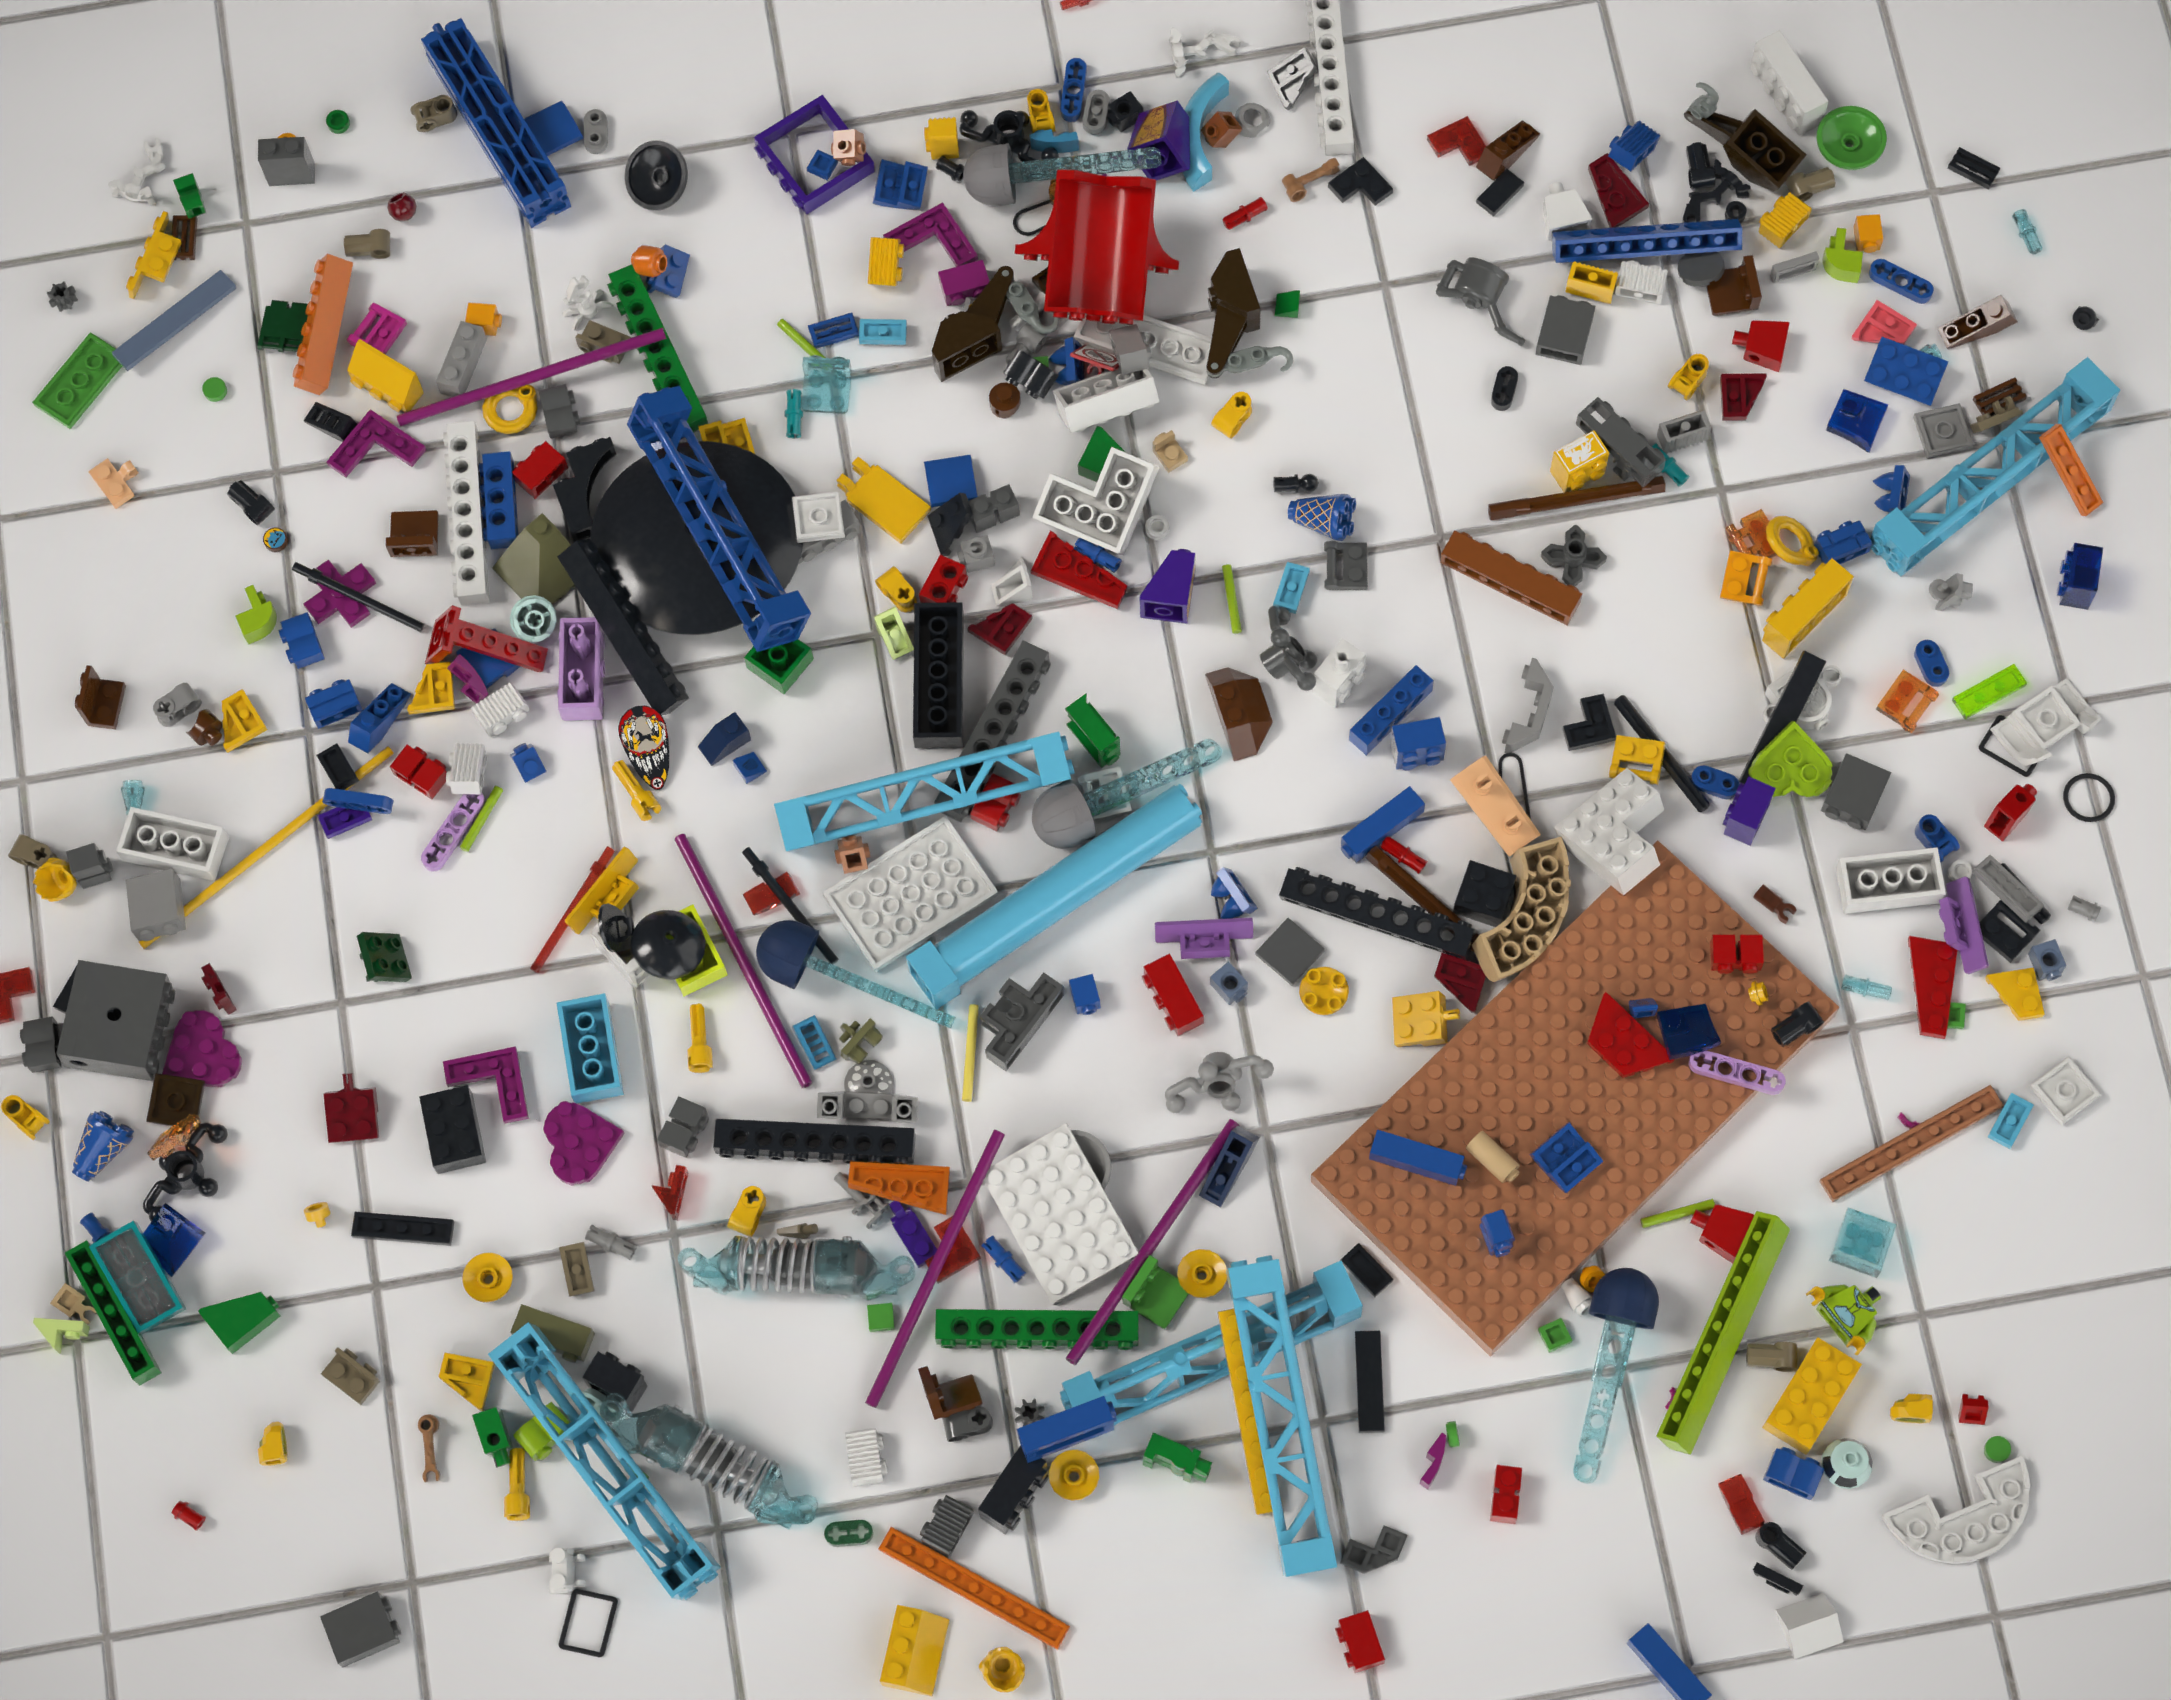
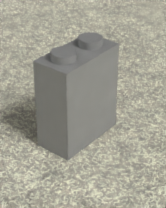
(155, 905)

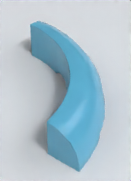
(1198, 107)

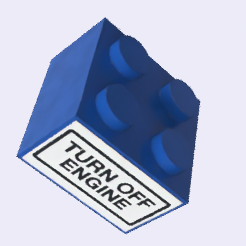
(1418, 743)

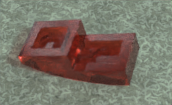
(763, 899)
(1741, 1504)

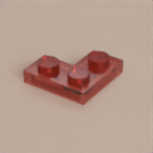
(1458, 135)
(14, 984)
(961, 1255)

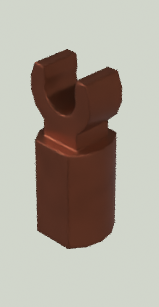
(1774, 903)

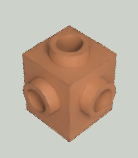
(848, 147)
(852, 854)

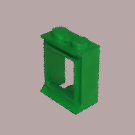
(1093, 732)

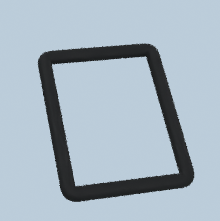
(1999, 759)
(608, 1627)

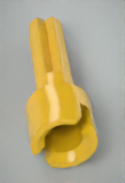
(642, 800)
(699, 1053)
(517, 1501)

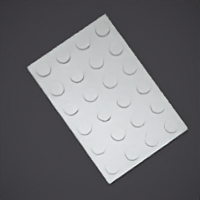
(910, 893)
(1060, 1214)

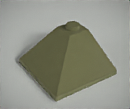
(532, 562)

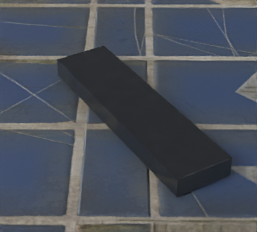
(402, 1228)
(1369, 1382)

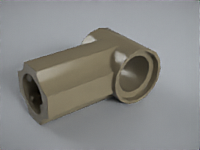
(1806, 185)
(373, 244)
(1780, 1356)

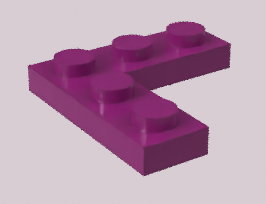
(941, 224)
(369, 431)
(497, 1064)

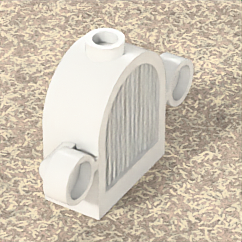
(1818, 704)

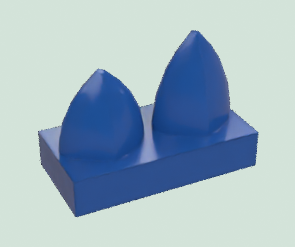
(1074, 367)
(1898, 484)
(1239, 902)

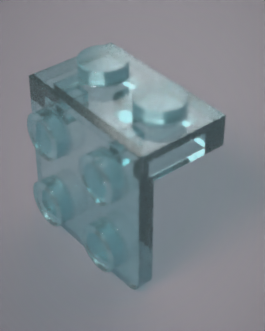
(826, 384)

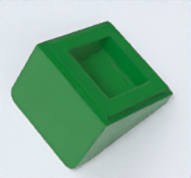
(1287, 304)

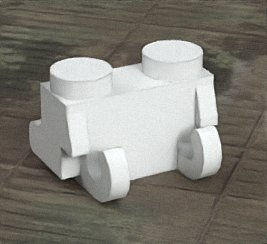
(564, 1570)

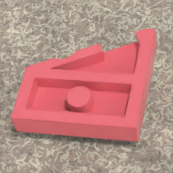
(1886, 323)

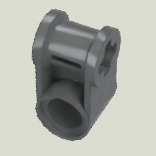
(964, 1424)

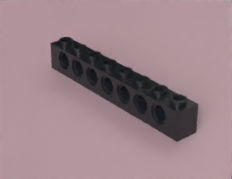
(1458, 946)
(728, 1129)

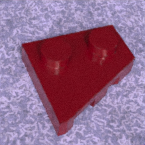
(1739, 394)
(1002, 628)
(1461, 979)
(221, 996)

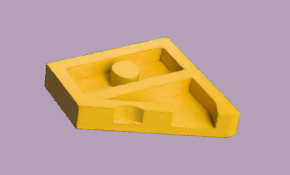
(434, 691)
(240, 721)
(2019, 992)
(468, 1377)

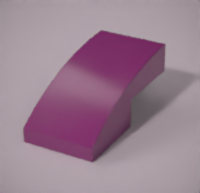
(474, 686)
(1435, 1455)

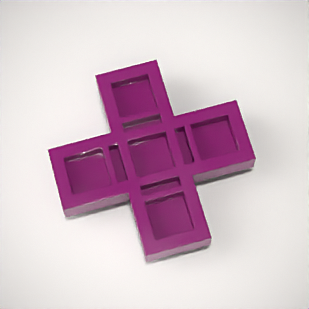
(329, 601)

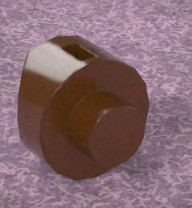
(1004, 400)
(206, 729)

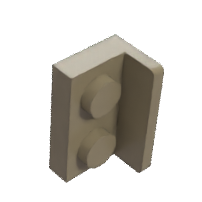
(599, 336)
(350, 1376)

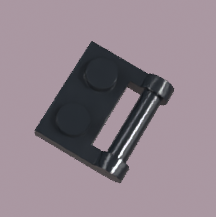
(2001, 936)

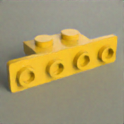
(158, 256)
(609, 888)

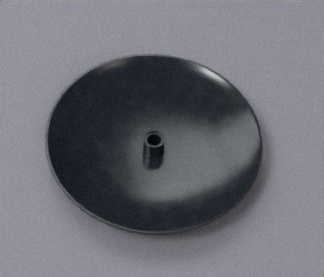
(658, 557)

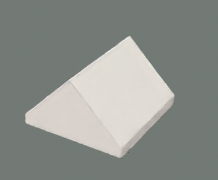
(1810, 1625)

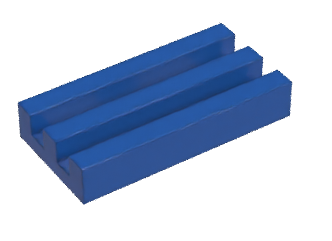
(841, 333)

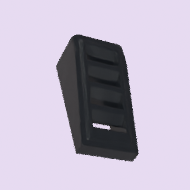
(340, 431)

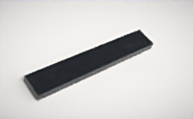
(1789, 704)

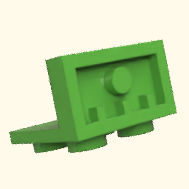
(1155, 1294)

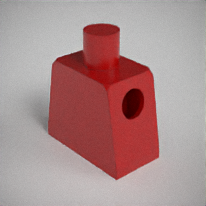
(1763, 343)
(2014, 806)
(1723, 1229)

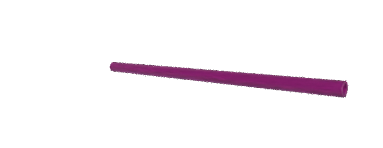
(531, 377)
(743, 961)
(1150, 1244)
(934, 1269)

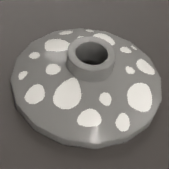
(871, 1069)

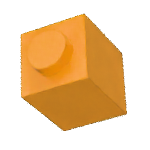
(1868, 233)
(485, 316)

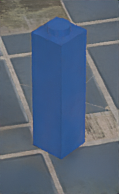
(1382, 823)
(1417, 1158)
(1667, 1665)

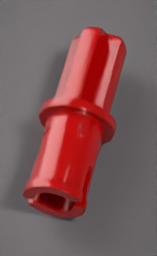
(1245, 213)
(1403, 854)

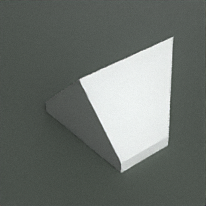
(1013, 586)

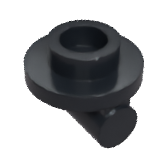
(2084, 318)

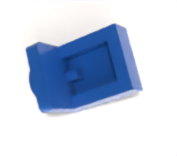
(527, 762)

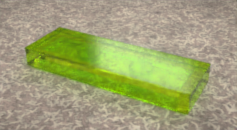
(1989, 691)

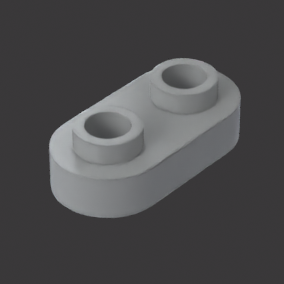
(1095, 113)
(595, 129)

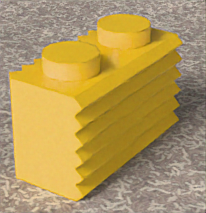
(942, 138)
(1784, 220)
(884, 261)
(1591, 282)

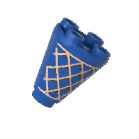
(1325, 514)
(99, 1144)

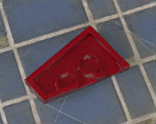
(1616, 192)

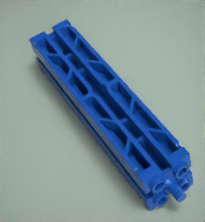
(495, 122)

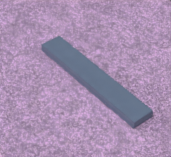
(174, 320)

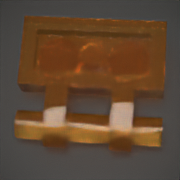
(1755, 528)

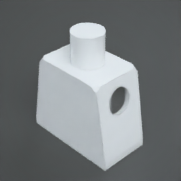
(1564, 211)

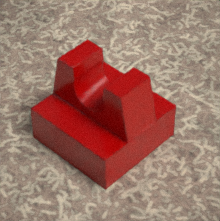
(1973, 1410)

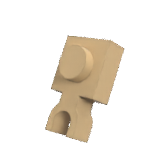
(71, 1302)

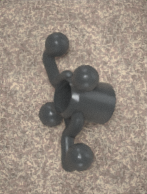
(1287, 652)

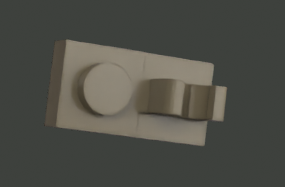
(2001, 415)
(576, 1269)

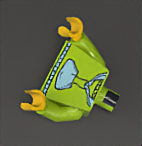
(1848, 1312)

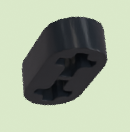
(1500, 387)

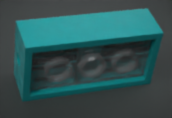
(137, 1277)

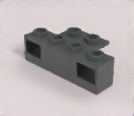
(1622, 442)
(1018, 1017)

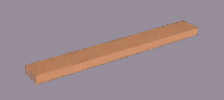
(1911, 1143)

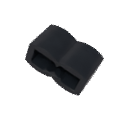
(1031, 374)

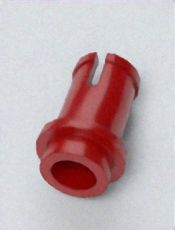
(188, 1515)

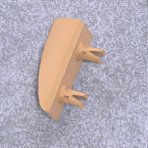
(1495, 805)

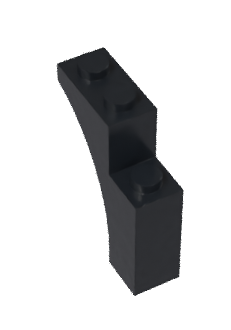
(575, 492)

